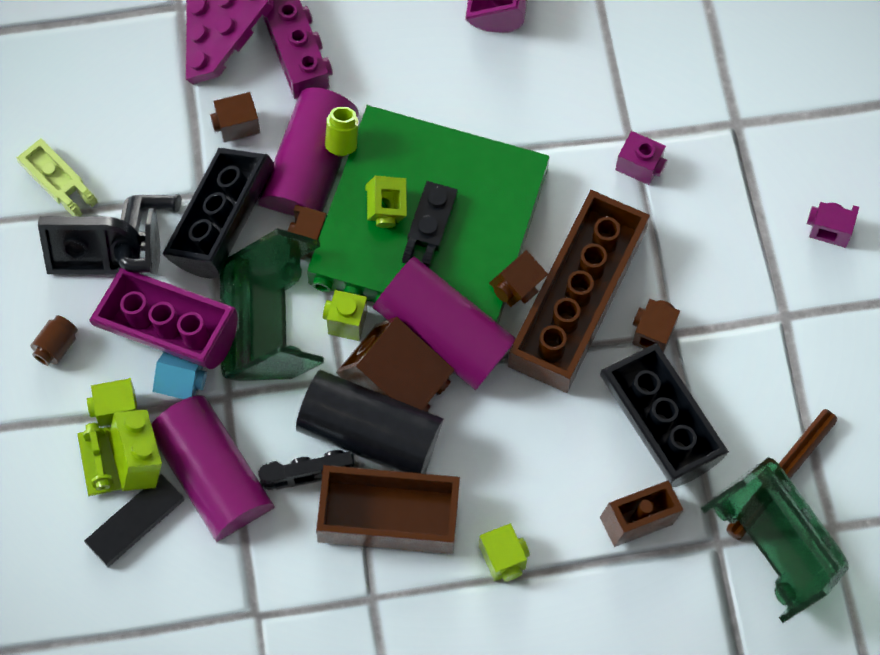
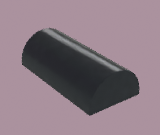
(218, 211)
(664, 415)
(368, 424)

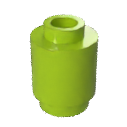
(341, 131)

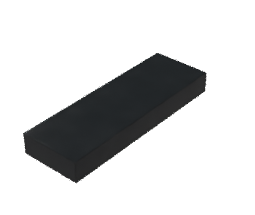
(133, 521)

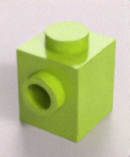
(345, 315)
(111, 398)
(504, 553)

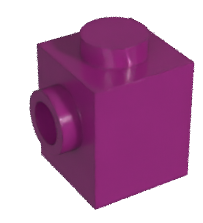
(641, 158)

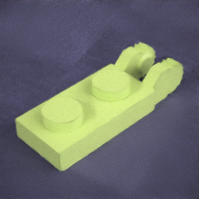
(55, 176)

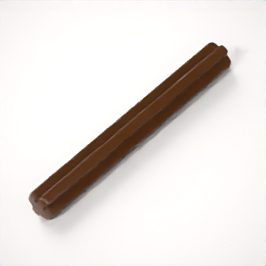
(797, 455)

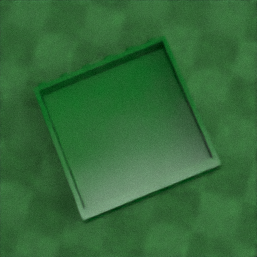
(486, 227)

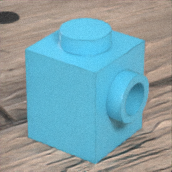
(178, 377)

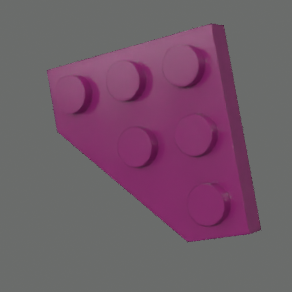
(216, 31)

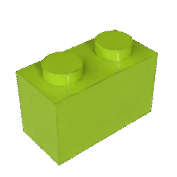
(135, 450)

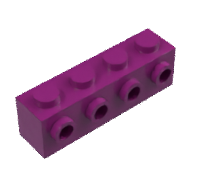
(297, 46)

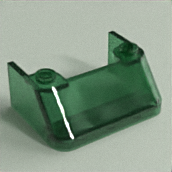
(256, 286)
(785, 533)

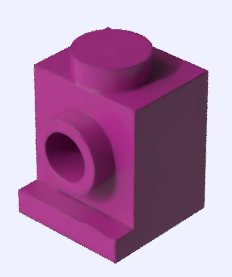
(832, 223)

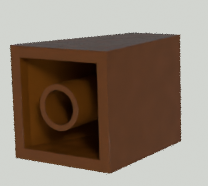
(397, 365)

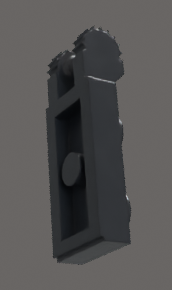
(430, 221)
(301, 470)

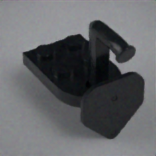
(106, 243)

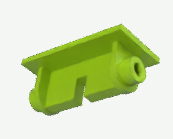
(98, 460)

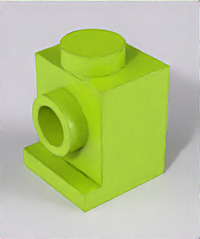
(392, 193)

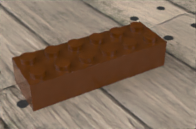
(578, 291)

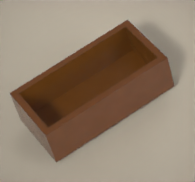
(388, 509)

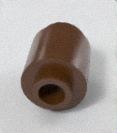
(54, 340)

